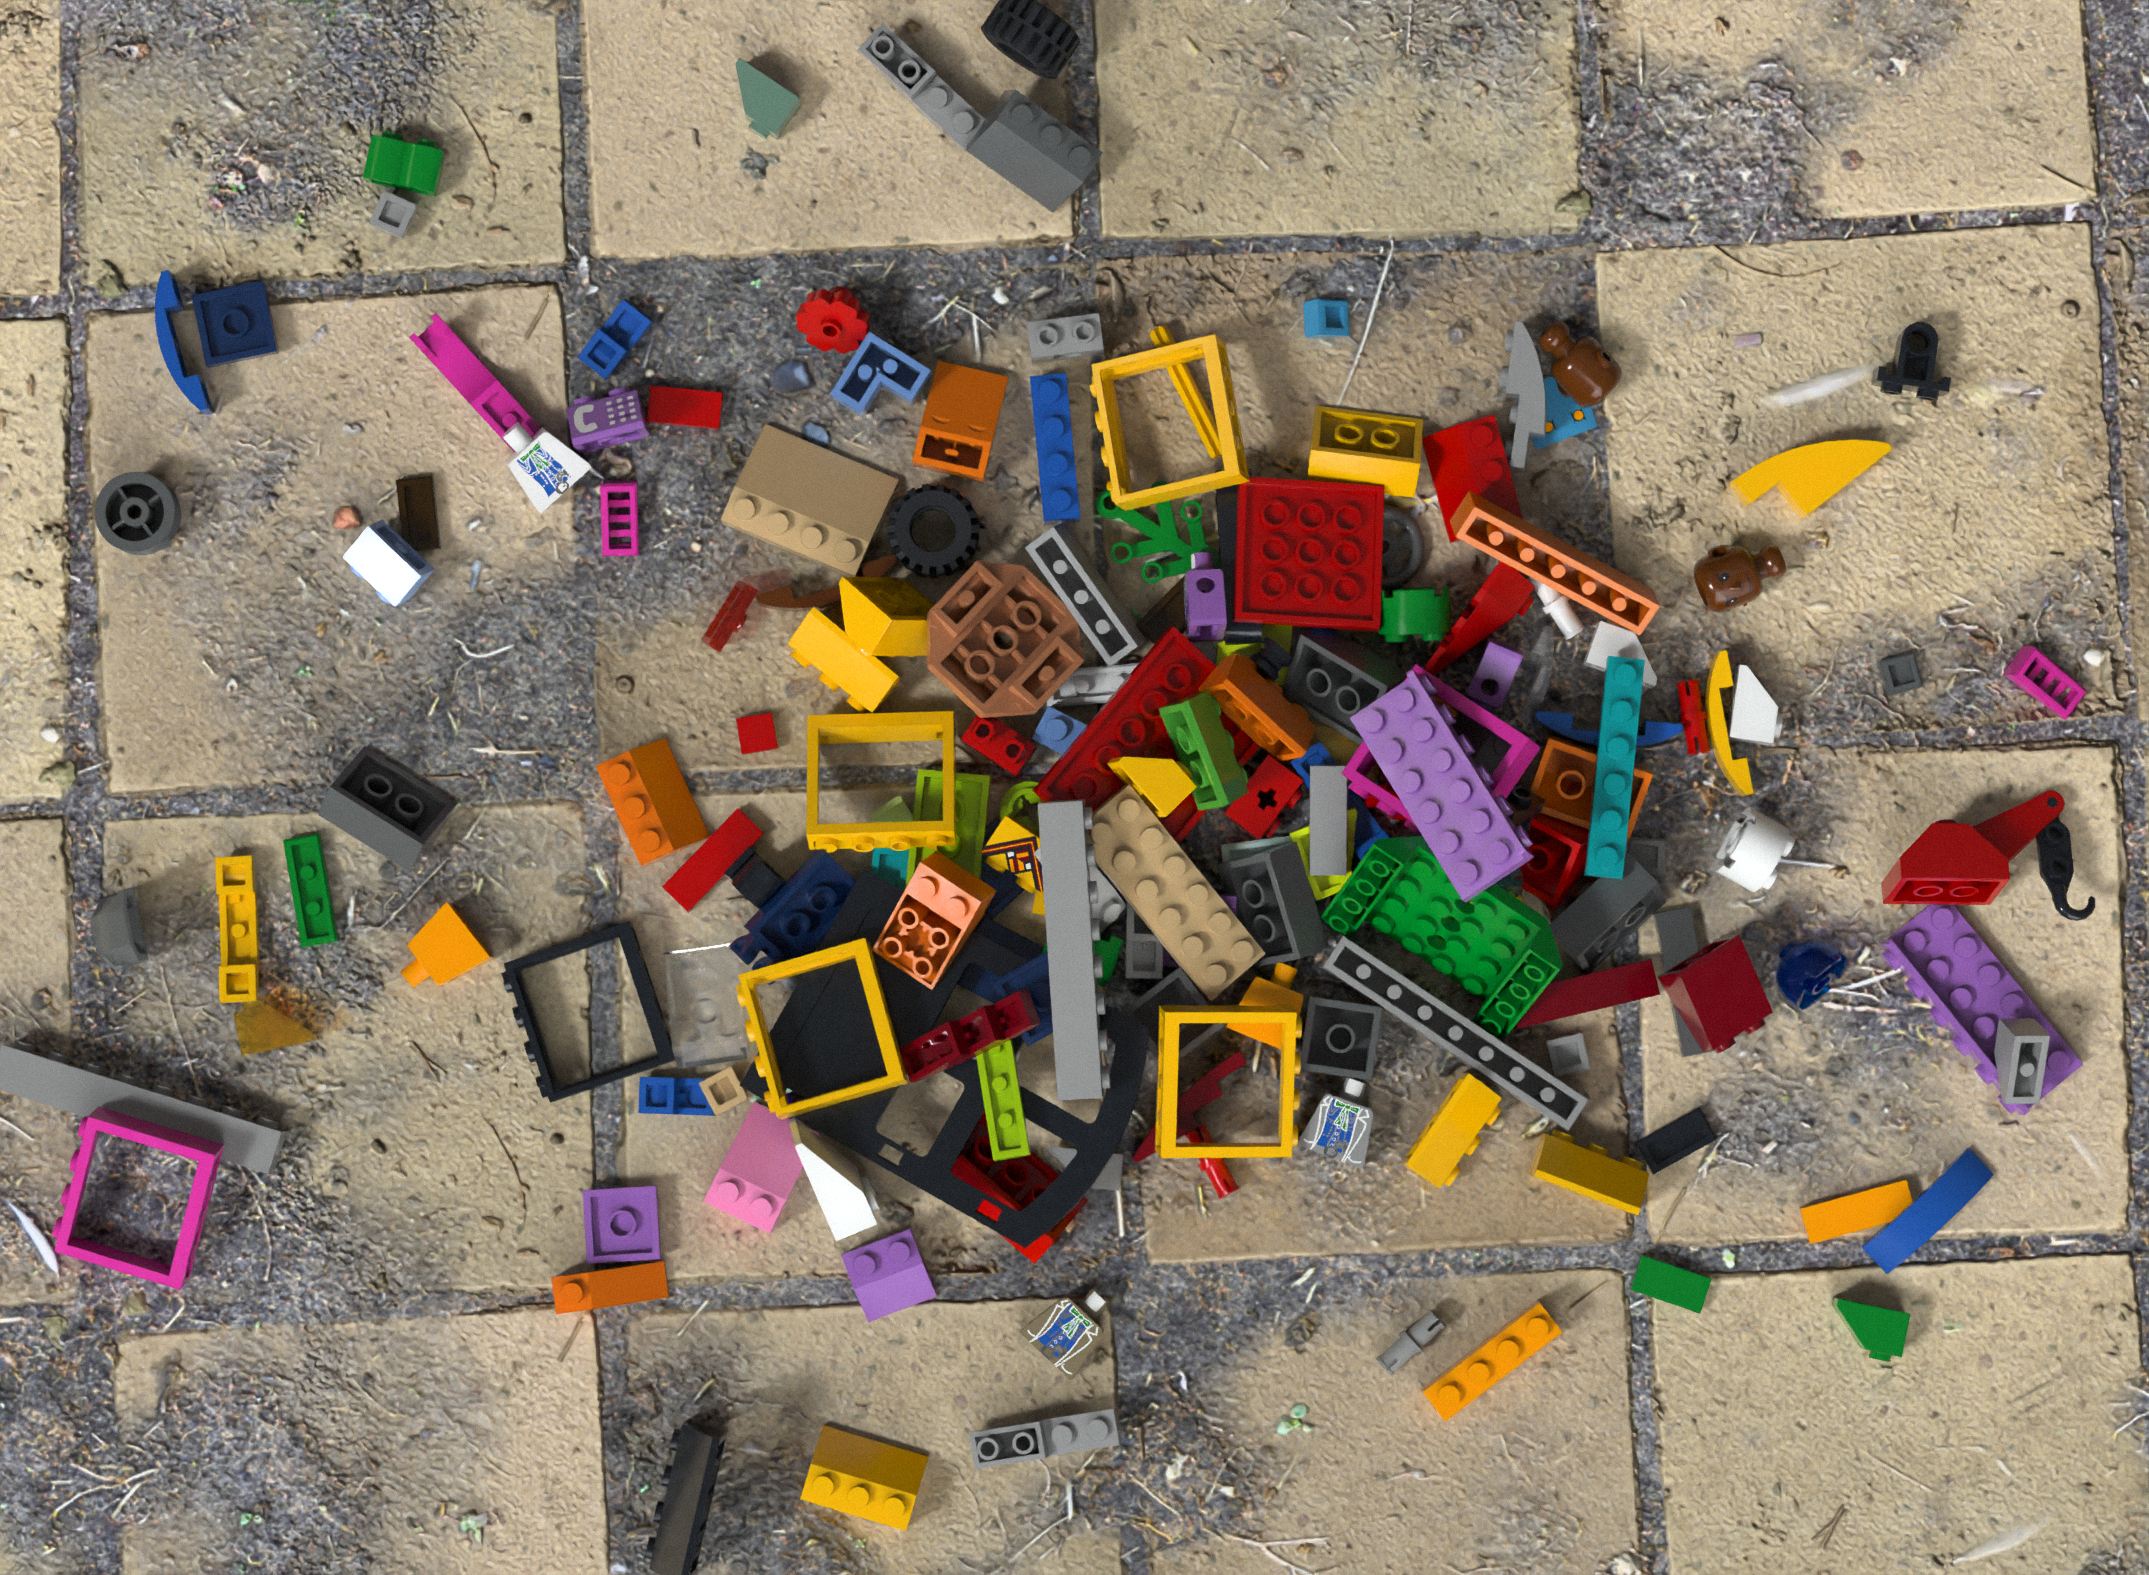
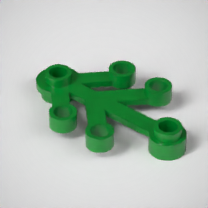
(1163, 537)

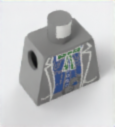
(1340, 1125)

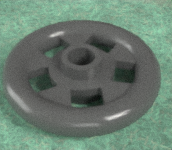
(1411, 541)

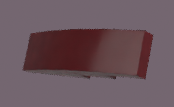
(1592, 993)
(969, 1036)
(1194, 1098)

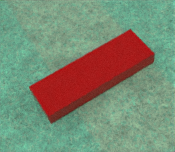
(712, 859)

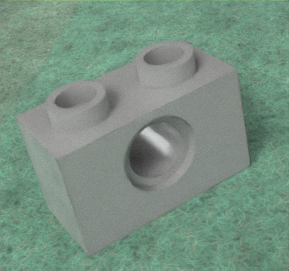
(1065, 338)

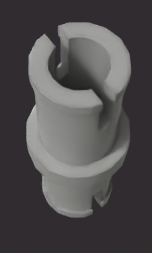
(1410, 1342)

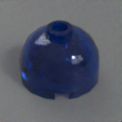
(1807, 970)

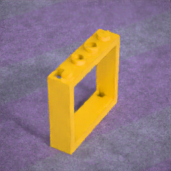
(1225, 410)
(881, 728)
(758, 1030)
(1167, 1079)

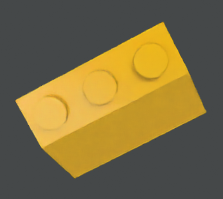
(1366, 449)
(885, 616)
(841, 664)
(1453, 1131)
(1590, 1172)
(864, 1477)

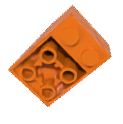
(960, 421)
(933, 919)

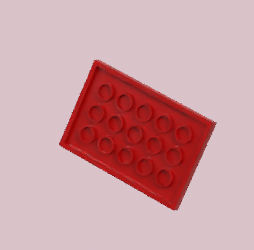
(1134, 728)

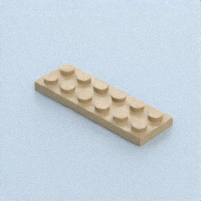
(1170, 894)

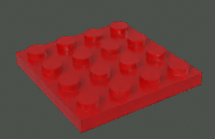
(1308, 554)

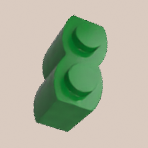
(404, 164)

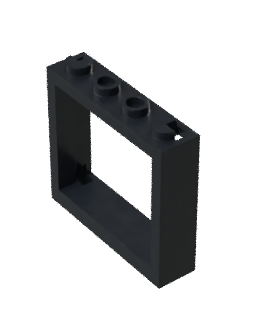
(526, 1016)

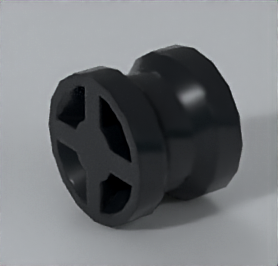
(1270, 659)

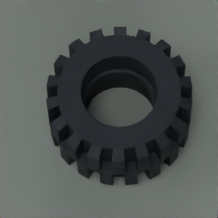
(1031, 36)
(924, 500)

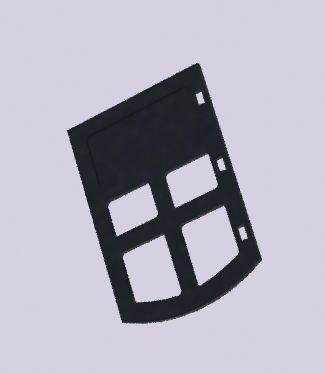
(831, 1043)

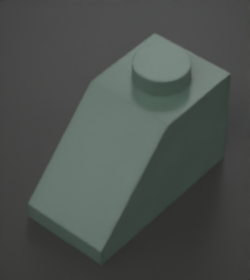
(765, 101)

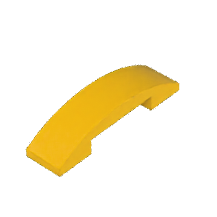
(1737, 770)
(238, 929)

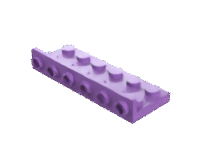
(1443, 786)
(1969, 992)

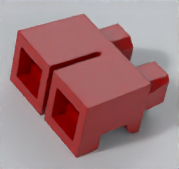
(999, 744)

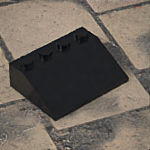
(687, 1499)

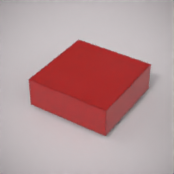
(757, 733)

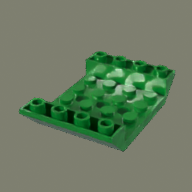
(1493, 951)

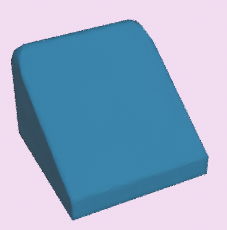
(1326, 318)

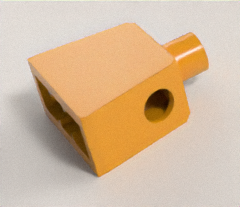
(445, 949)
(1270, 992)

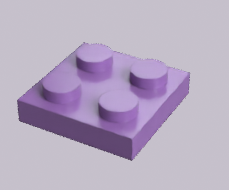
(622, 1224)

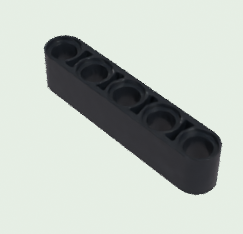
(1226, 505)

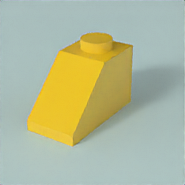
(1157, 781)

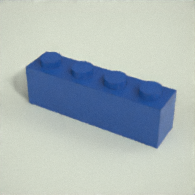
(1055, 449)

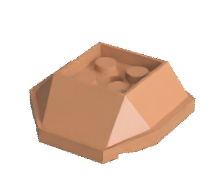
(1023, 612)

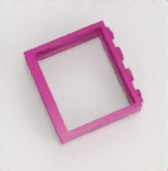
(1505, 775)
(159, 1137)

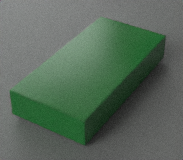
(1670, 1284)

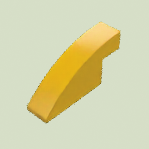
(1809, 472)

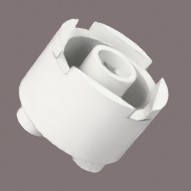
(1753, 850)

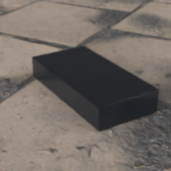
(1675, 1140)

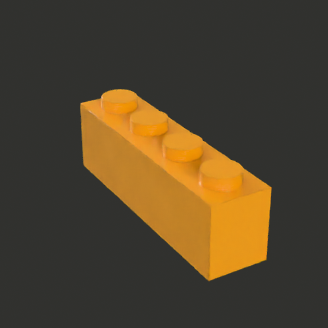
(1491, 1360)

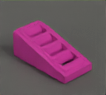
(620, 549)
(2019, 665)

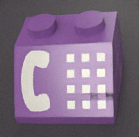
(607, 420)

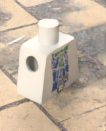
(543, 465)

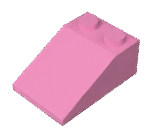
(758, 1170)

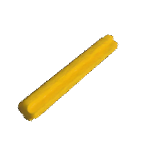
(1190, 395)

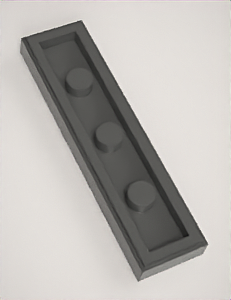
(1676, 943)

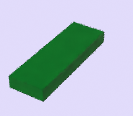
(311, 890)

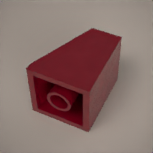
(1717, 993)

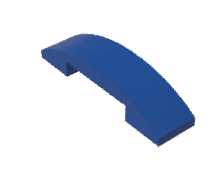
(167, 302)
(1561, 725)
(1366, 827)
(1928, 1212)

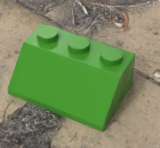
(1205, 749)

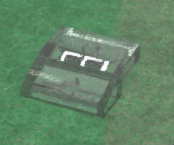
(1540, 658)

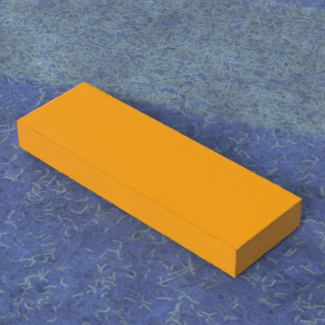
(1855, 1211)

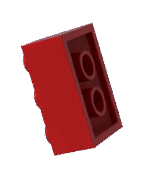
(1469, 460)

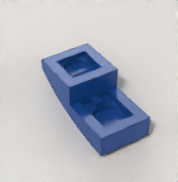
(615, 339)
(672, 1096)

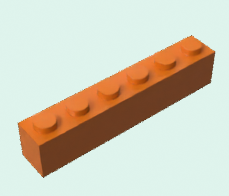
(1554, 563)

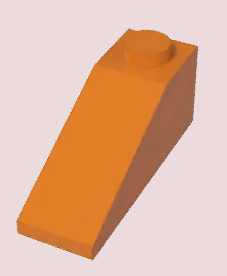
(610, 1287)

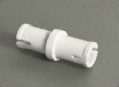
(1559, 609)

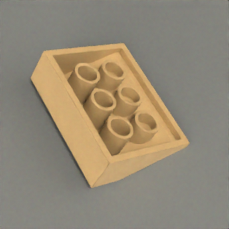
(809, 501)

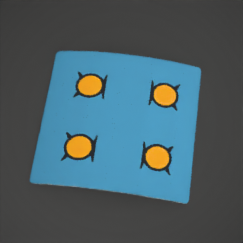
(1563, 416)

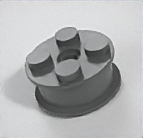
(158, 519)

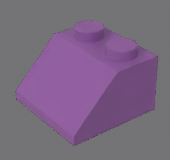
(889, 1274)

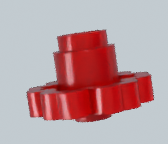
(833, 320)

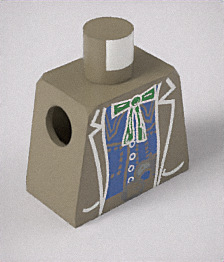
(1067, 1331)

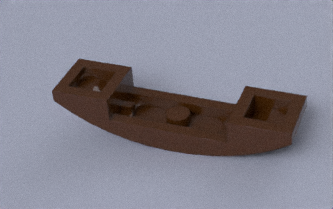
(784, 597)

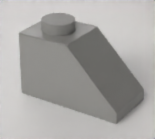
(2021, 1059)

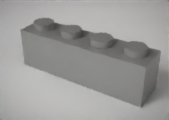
(1086, 594)

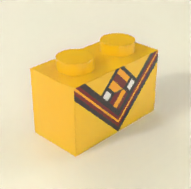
(1013, 849)

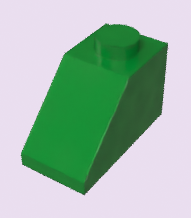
(1874, 1327)

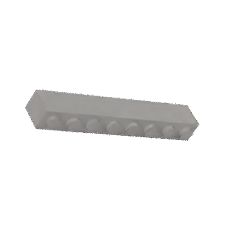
(1072, 949)
(1454, 1033)
(83, 1089)

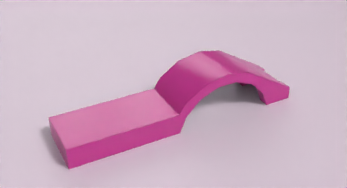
(472, 379)

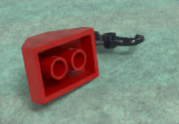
(1971, 866)

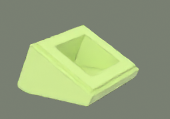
(892, 811)

